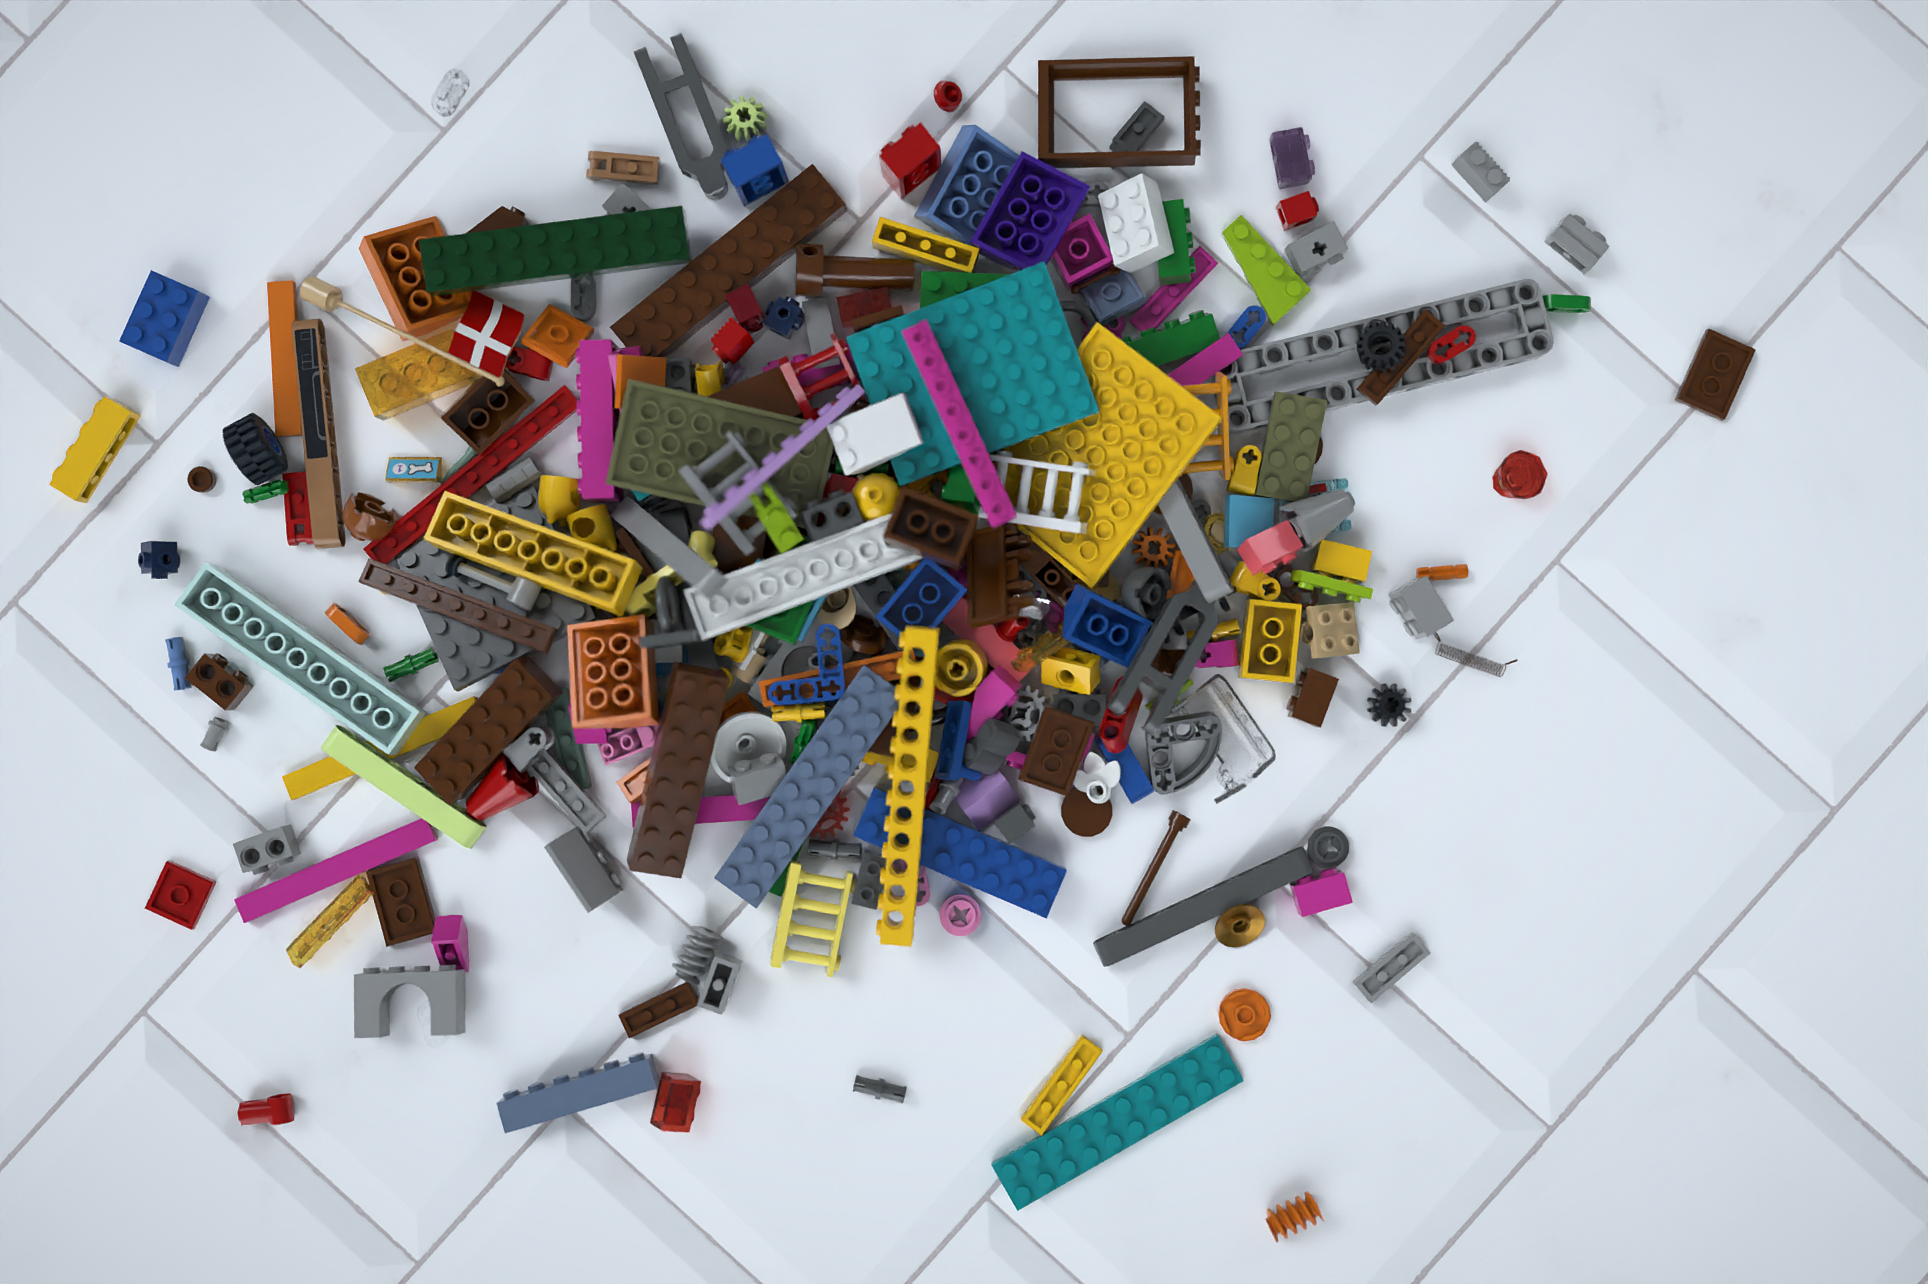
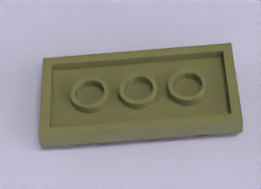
(1290, 446)

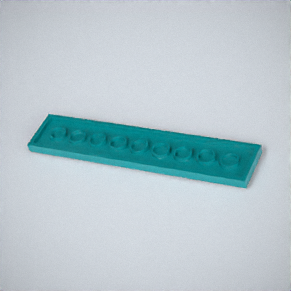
(1117, 1122)

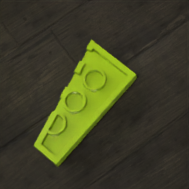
(1268, 274)

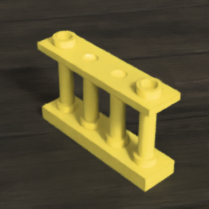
(787, 927)

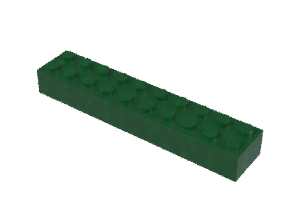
(555, 251)

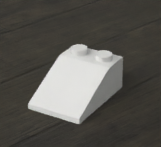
(875, 434)

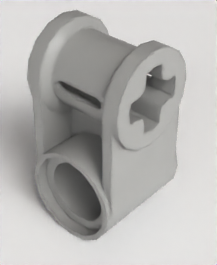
(527, 749)

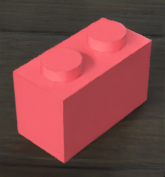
(1270, 548)

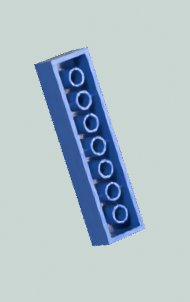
(971, 856)

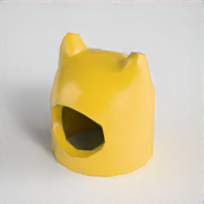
(558, 498)
(593, 527)

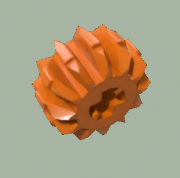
(1162, 550)

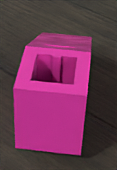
(990, 698)

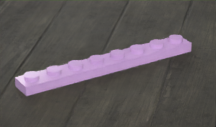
(773, 462)

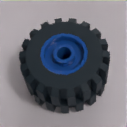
(255, 449)

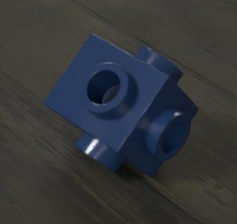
(787, 325)
(159, 559)

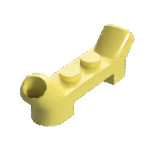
(644, 595)

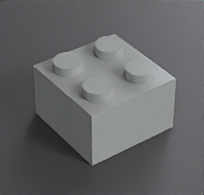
(1420, 608)

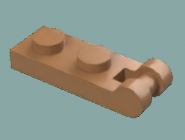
(623, 167)

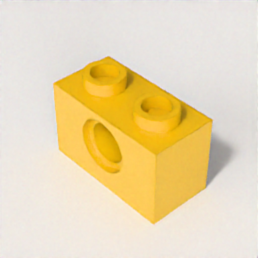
(1071, 670)

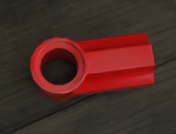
(274, 1109)

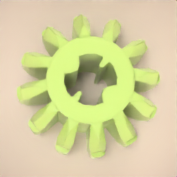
(741, 109)

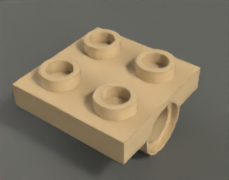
(1331, 630)

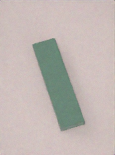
(567, 751)

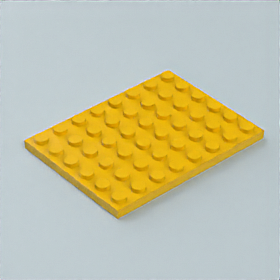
(1135, 444)

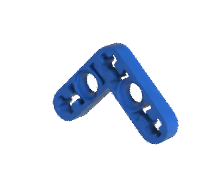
(826, 675)

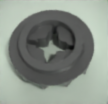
(1339, 842)

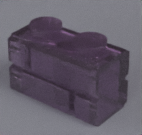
(1291, 157)

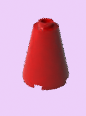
(500, 790)

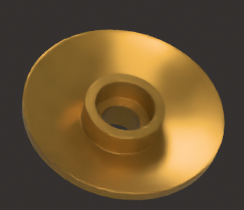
(1239, 925)

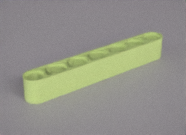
(402, 786)

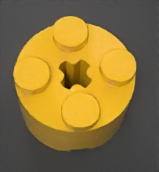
(964, 653)

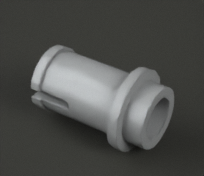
(811, 660)
(214, 734)

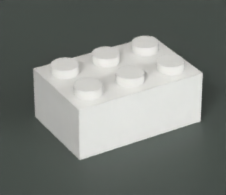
(1135, 223)

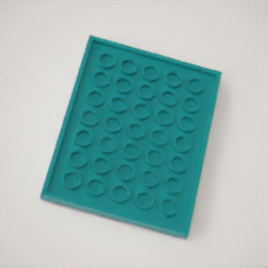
(1006, 356)

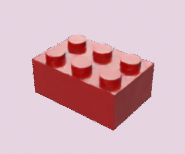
(910, 160)

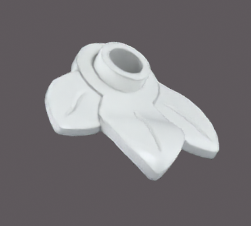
(1097, 773)

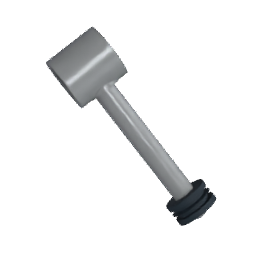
(520, 593)

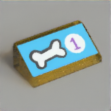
(414, 470)

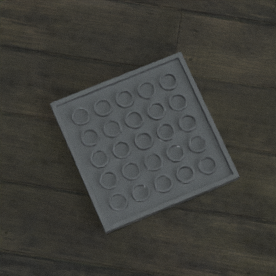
(469, 651)

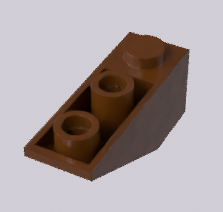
(1049, 575)

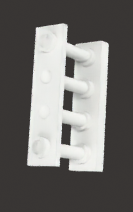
(1046, 517)

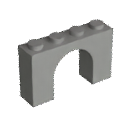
(775, 662)
(375, 989)

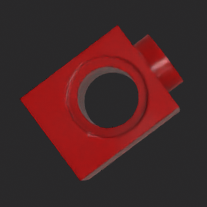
(1297, 210)

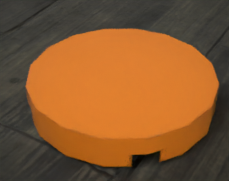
(1244, 1014)

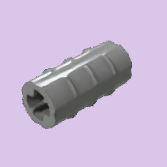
(514, 480)

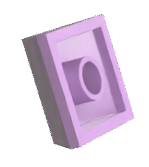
(986, 798)

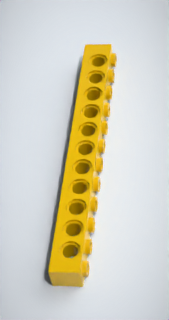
(902, 932)

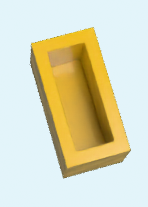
(1341, 561)

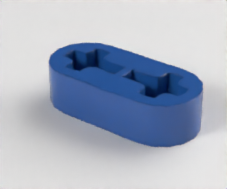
(1250, 331)

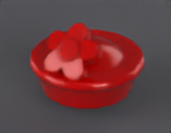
(947, 95)

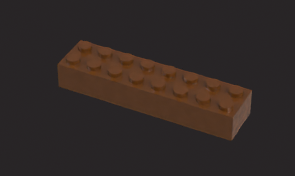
(677, 770)

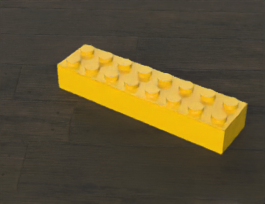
(533, 553)

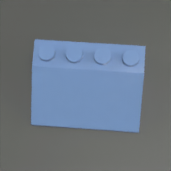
(966, 184)

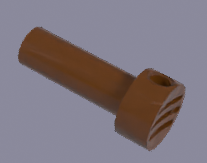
(820, 270)

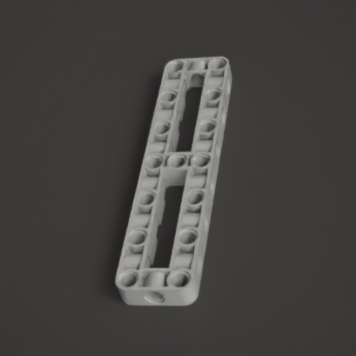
(1507, 351)

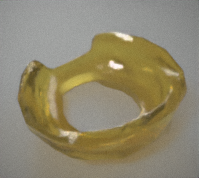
(1211, 519)

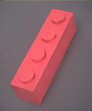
(996, 649)

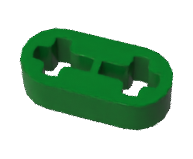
(1567, 303)

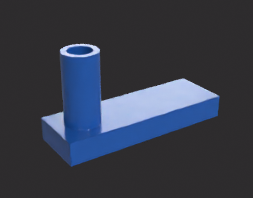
(953, 743)

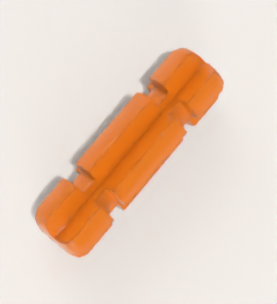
(1443, 572)

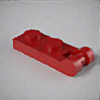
(297, 509)

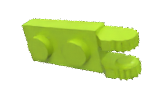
(776, 520)

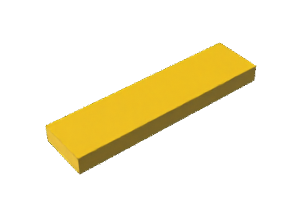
(1061, 1084)

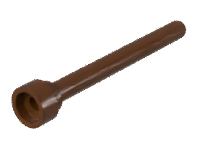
(1177, 823)

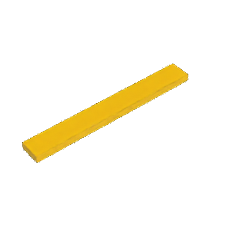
(330, 771)

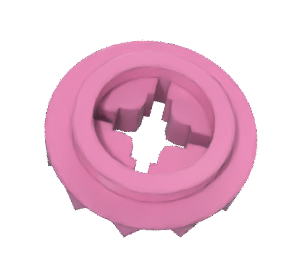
(948, 912)

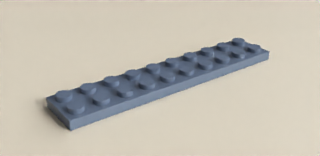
(809, 787)

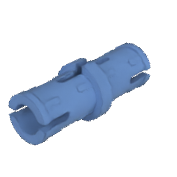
(178, 663)

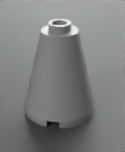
(1317, 516)

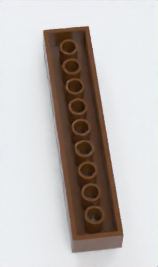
(734, 260)

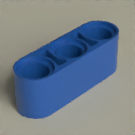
(1132, 779)

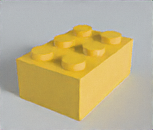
(1269, 641)

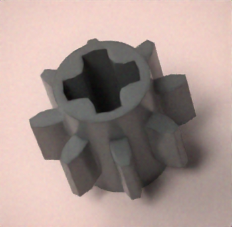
(1030, 634)

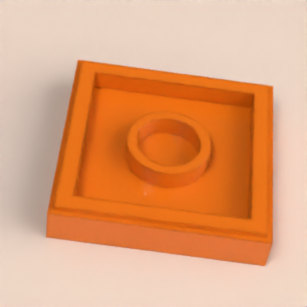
(557, 335)
(638, 368)

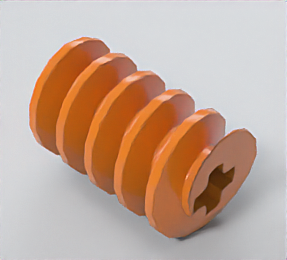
(1293, 1216)

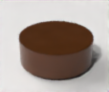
(201, 479)

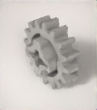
(1018, 711)

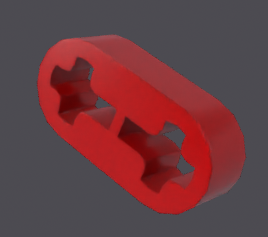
(1454, 349)

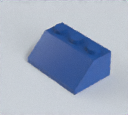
(1103, 626)

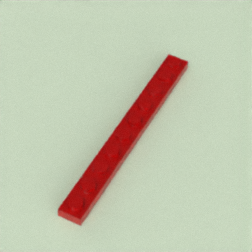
(477, 473)

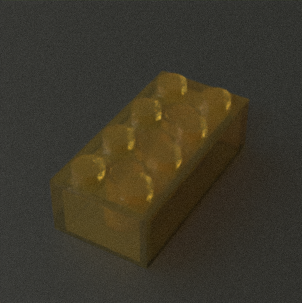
(412, 377)

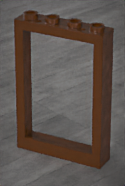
(1112, 70)

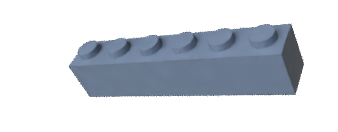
(577, 1093)

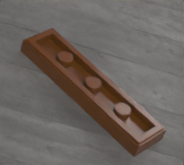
(1417, 339)

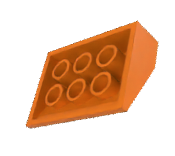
(398, 273)
(611, 674)

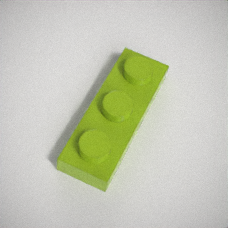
(1331, 586)

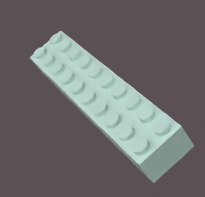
(300, 658)

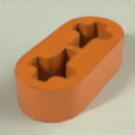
(347, 623)

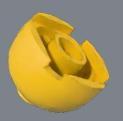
(876, 495)

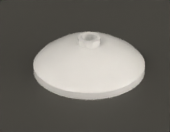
(761, 736)

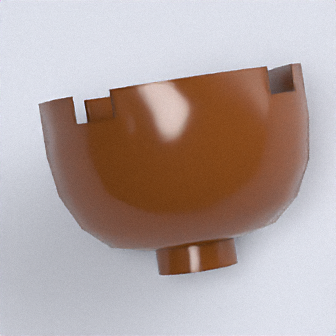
(367, 518)

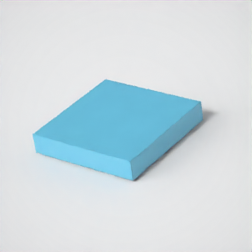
(1246, 517)

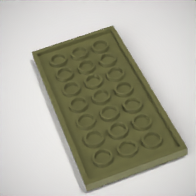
(673, 428)

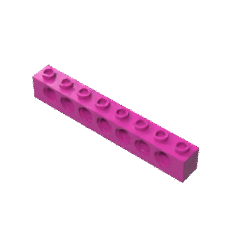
(959, 424)

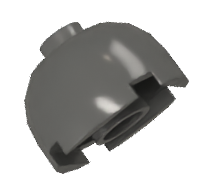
(1145, 591)

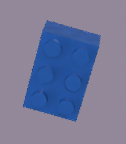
(755, 169)
(164, 318)
(922, 599)

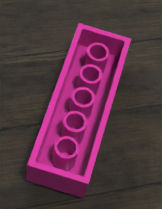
(598, 421)

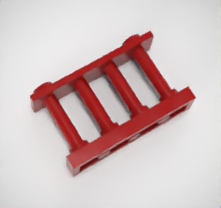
(804, 393)

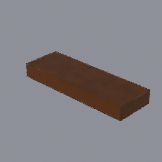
(659, 1009)

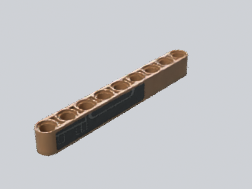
(318, 433)

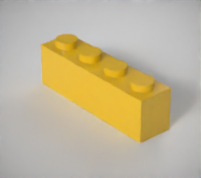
(924, 247)
(94, 449)

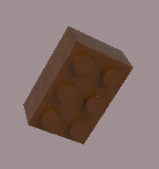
(930, 528)

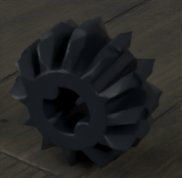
(1396, 711)

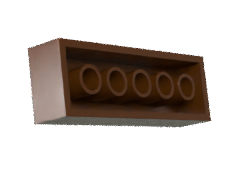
(487, 729)

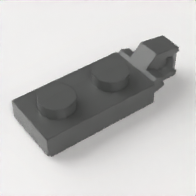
(1137, 129)

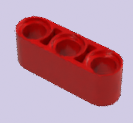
(1119, 725)

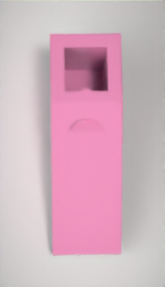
(628, 743)

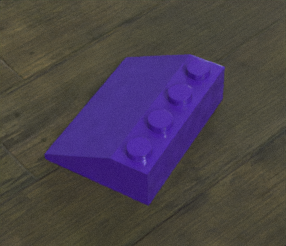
(1029, 214)

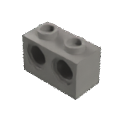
(266, 846)

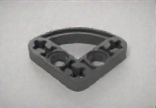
(1165, 742)

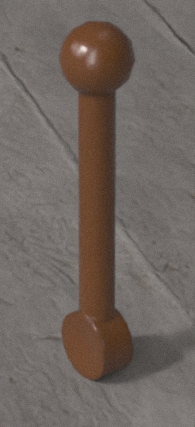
(1113, 270)

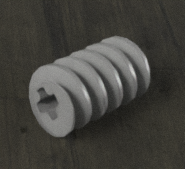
(696, 954)

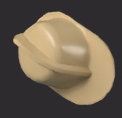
(838, 608)

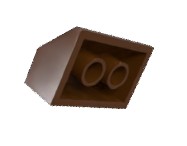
(487, 410)

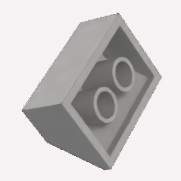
(584, 868)

